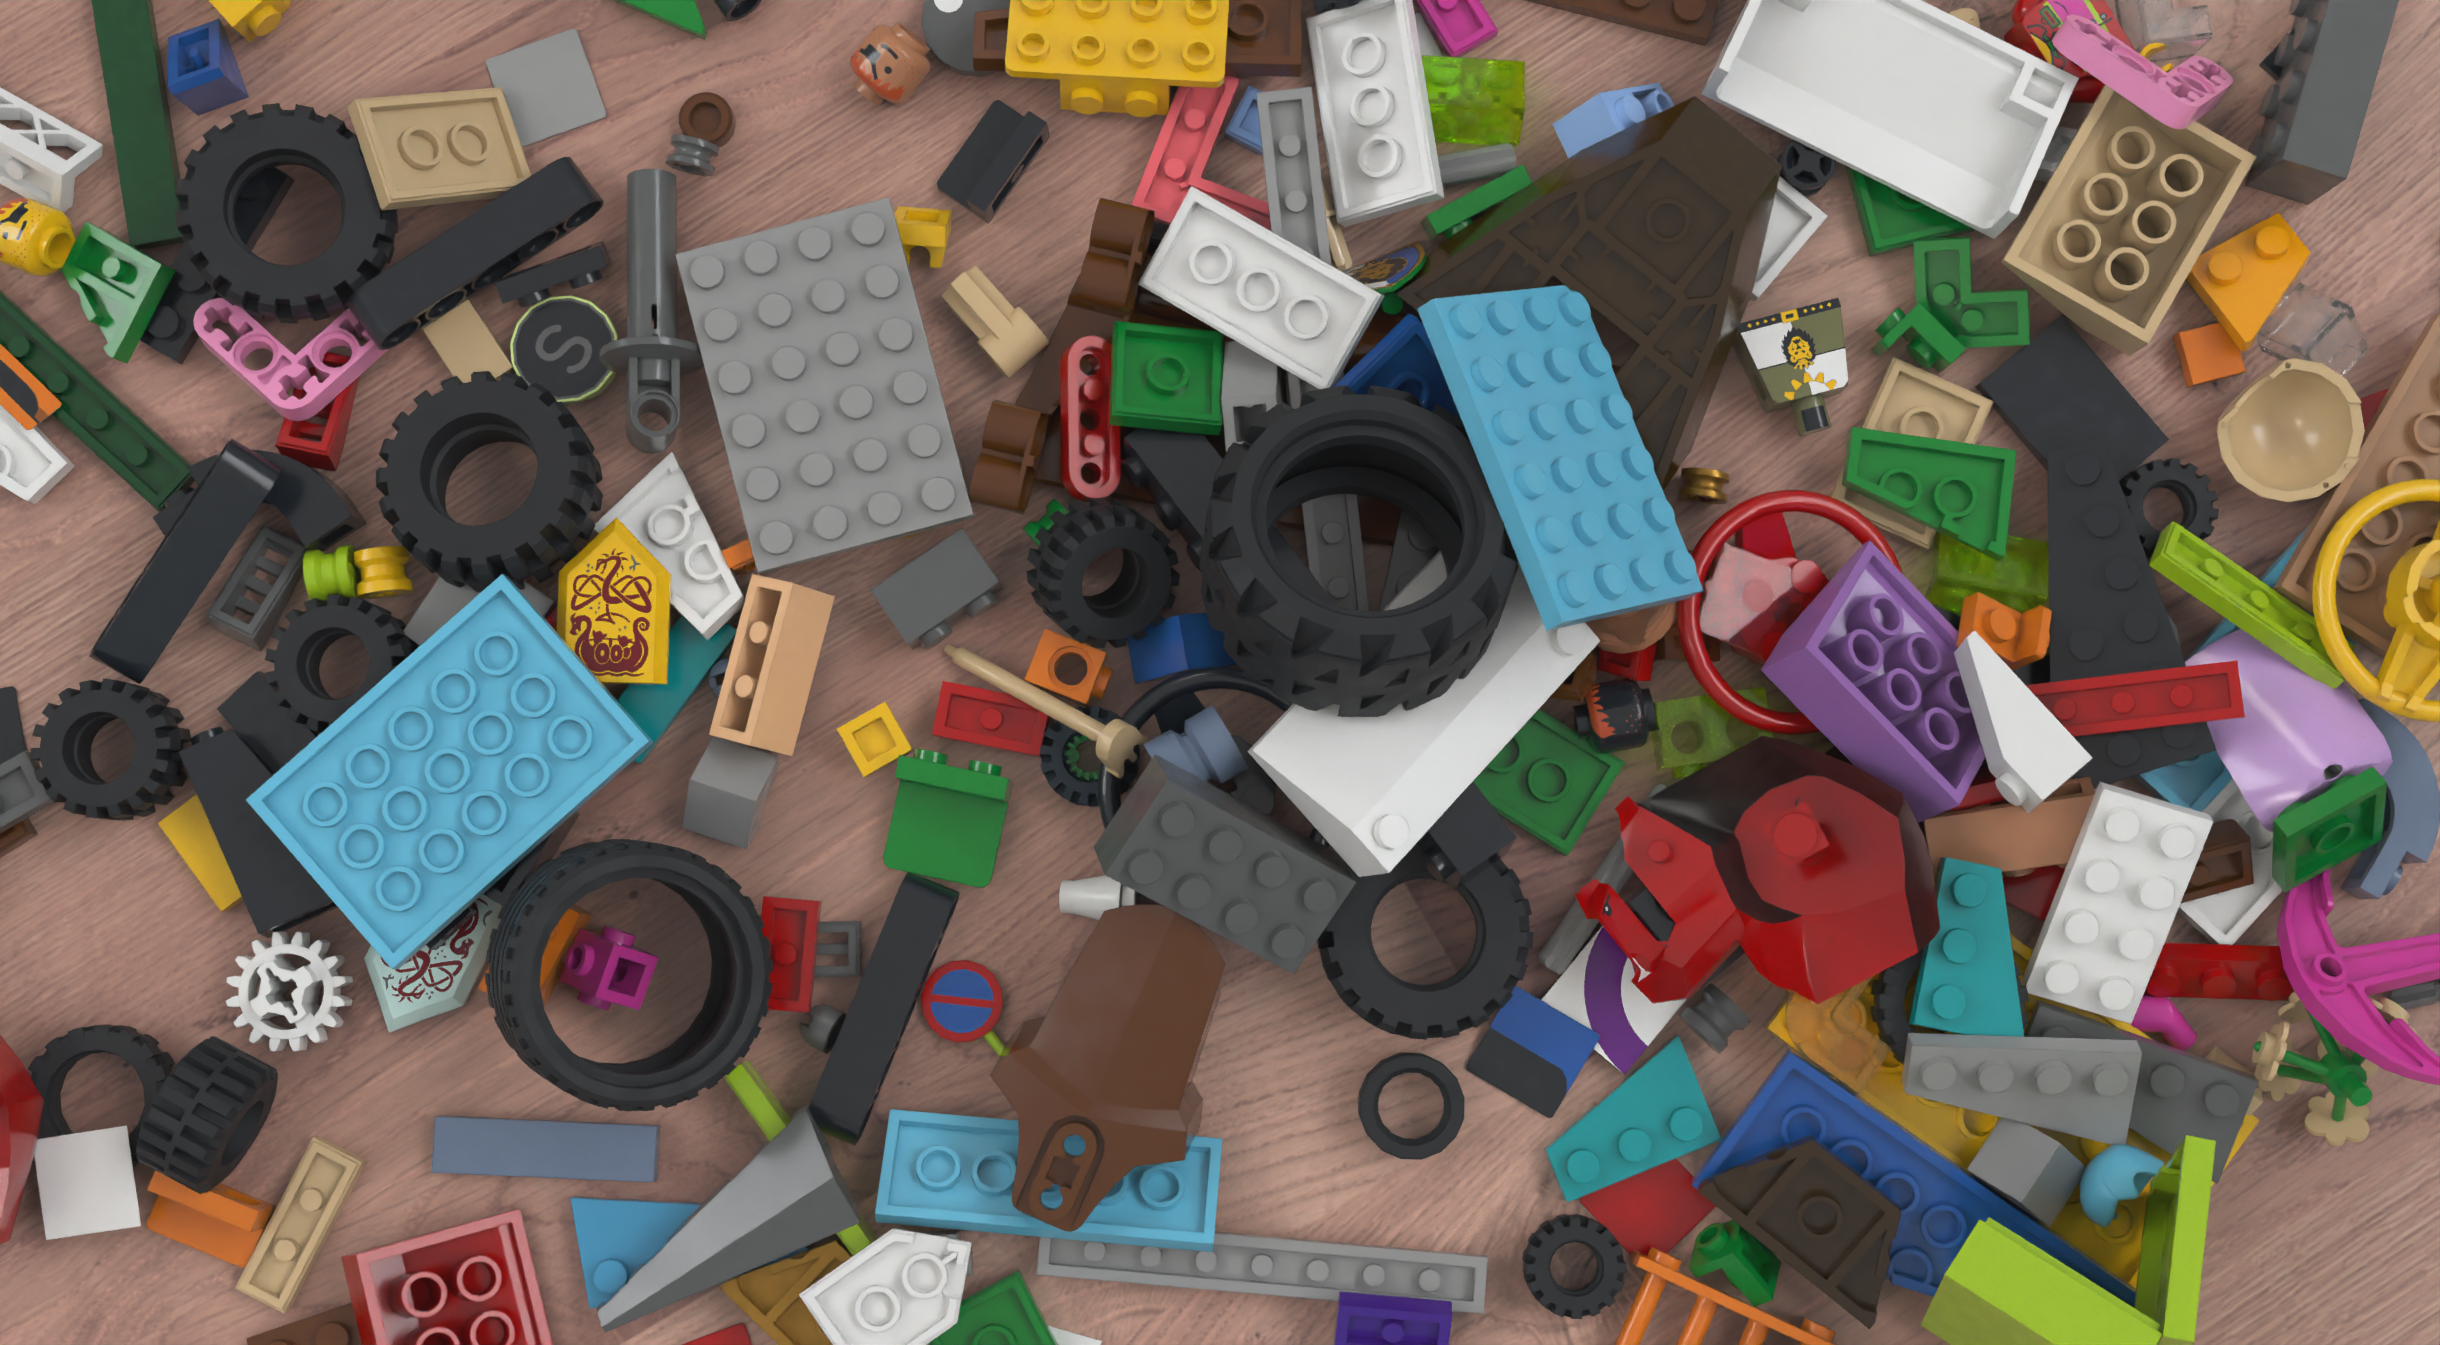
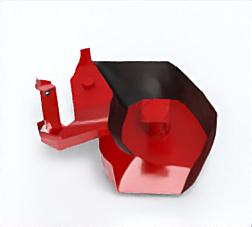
(1772, 876)

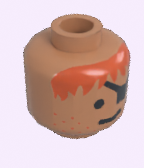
(890, 64)

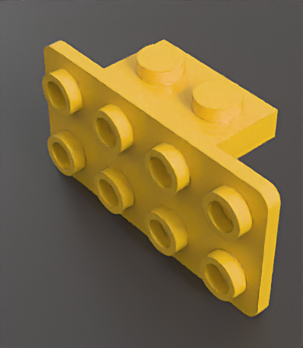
(1118, 51)

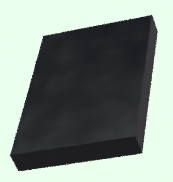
(2064, 395)

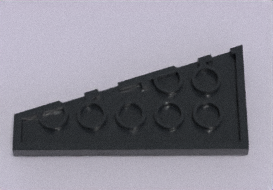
(2108, 608)

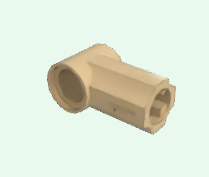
(1003, 332)

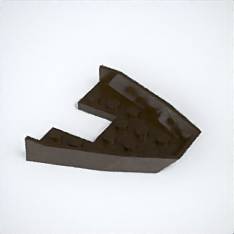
(1655, 236)

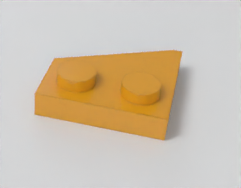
(2249, 276)

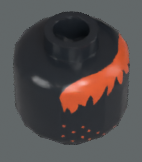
(1615, 716)

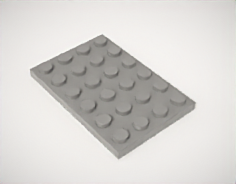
(824, 386)

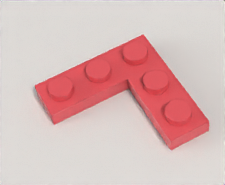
(1185, 152)

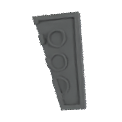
(2174, 1088)

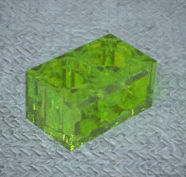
(1709, 725)

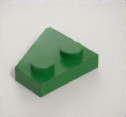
(116, 287)

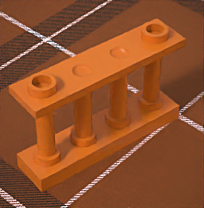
(1664, 1267)

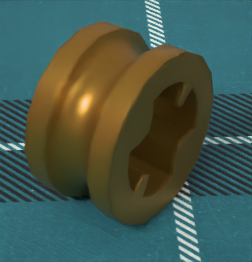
(1704, 485)

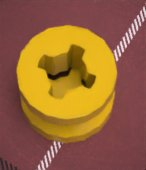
(382, 572)

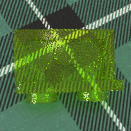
(1475, 99)

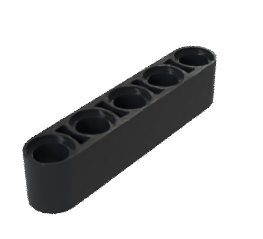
(474, 253)
(185, 561)
(882, 1007)

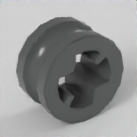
(692, 155)

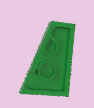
(1937, 482)

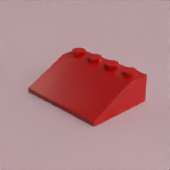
(450, 1287)

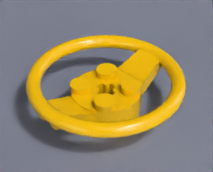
(2411, 608)

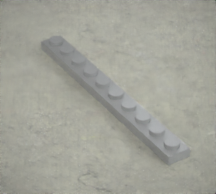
(1300, 217)

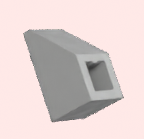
(1248, 389)

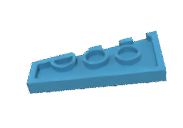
(622, 1235)

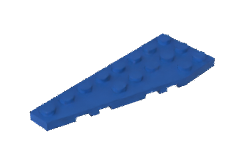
(1934, 1193)

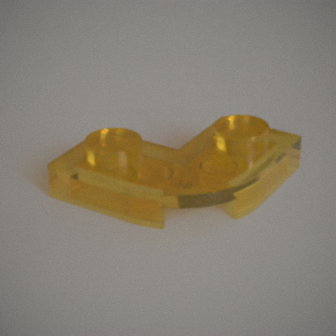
(1833, 1039)

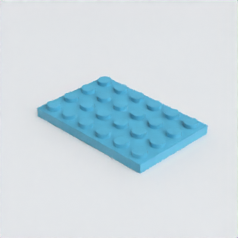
(1560, 453)
(449, 771)

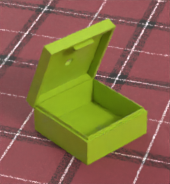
(2020, 1295)

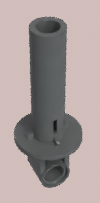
(651, 356)

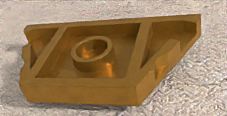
(773, 1291)

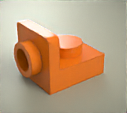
(2011, 634)

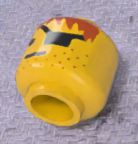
(34, 236)

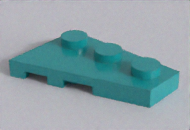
(1969, 966)
(1637, 1126)

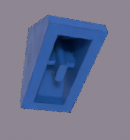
(204, 69)
(1176, 647)

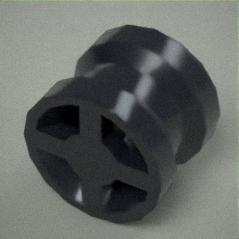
(1808, 162)

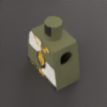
(1796, 361)

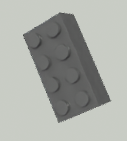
(2320, 97)
(1224, 864)

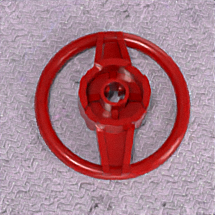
(1763, 531)

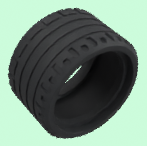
(730, 1010)

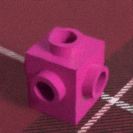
(608, 968)

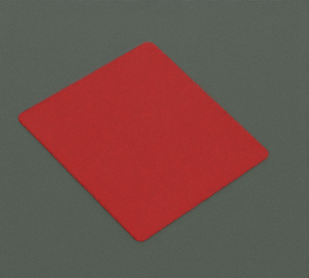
(1650, 1208)

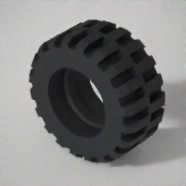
(239, 154)
(449, 429)
(1441, 1007)

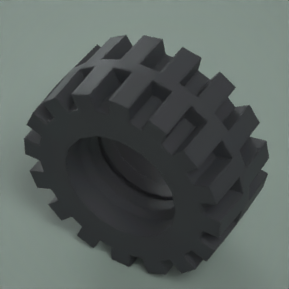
(2181, 480)
(1608, 1275)

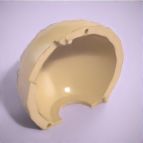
(2292, 431)

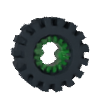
(1060, 758)

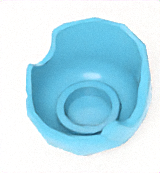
(2112, 1177)

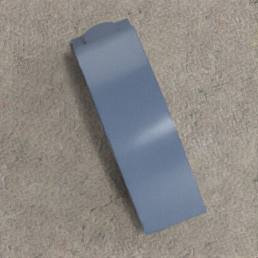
(2409, 812)

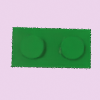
(1462, 211)

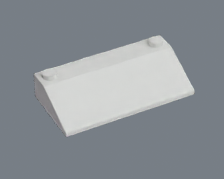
(1899, 98)
(1390, 777)

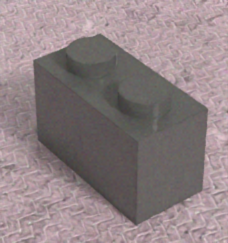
(938, 591)

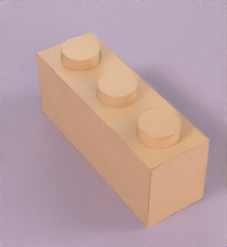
(772, 664)

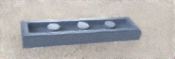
(545, 1148)

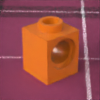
(1048, 655)

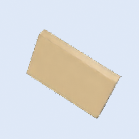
(439, 147)
(1922, 406)

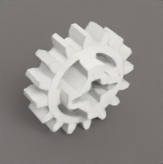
(274, 974)

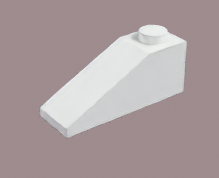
(2019, 735)

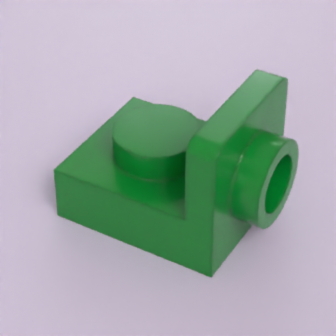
(1926, 338)
(1742, 1257)

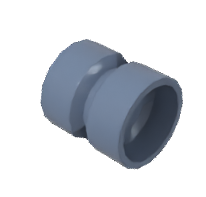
(1202, 750)

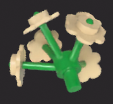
(2343, 1072)

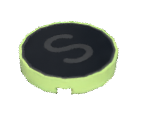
(560, 348)

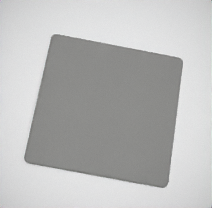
(547, 86)

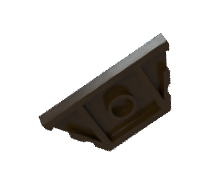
(1815, 1219)

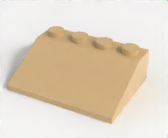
(2125, 219)

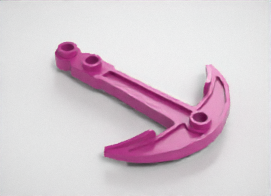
(2338, 980)

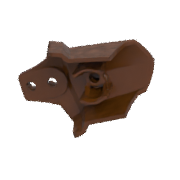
(1112, 1061)

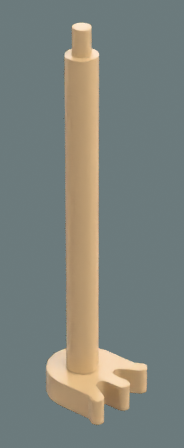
(1113, 740)

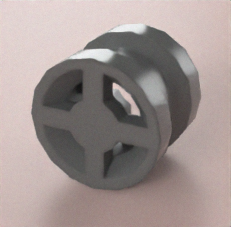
(1714, 1018)

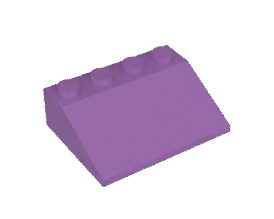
(1883, 682)

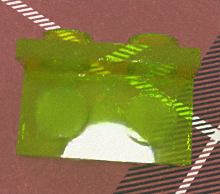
(2015, 581)

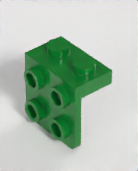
(947, 818)

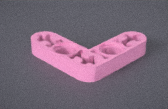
(2170, 97)
(286, 368)

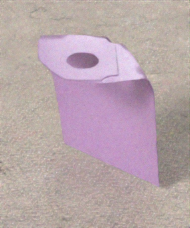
(2288, 729)

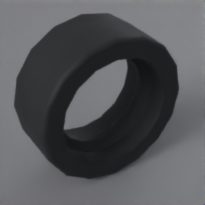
(1450, 1121)

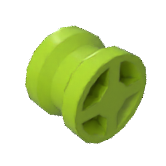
(331, 573)

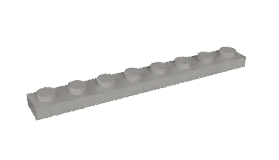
(1278, 1268)

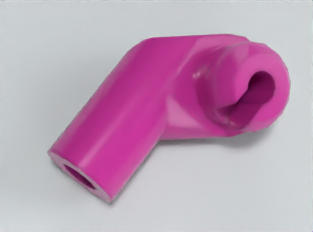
(2162, 1016)

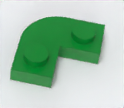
(1970, 316)

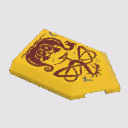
(617, 609)

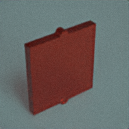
(1722, 608)

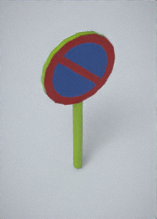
(963, 1003)

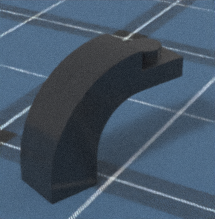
(308, 500)

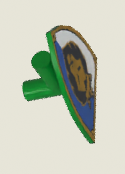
(1389, 273)

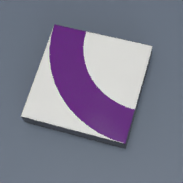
(1601, 996)

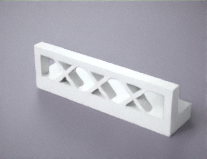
(27, 163)

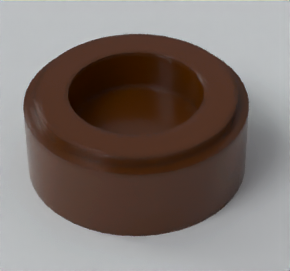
(707, 118)

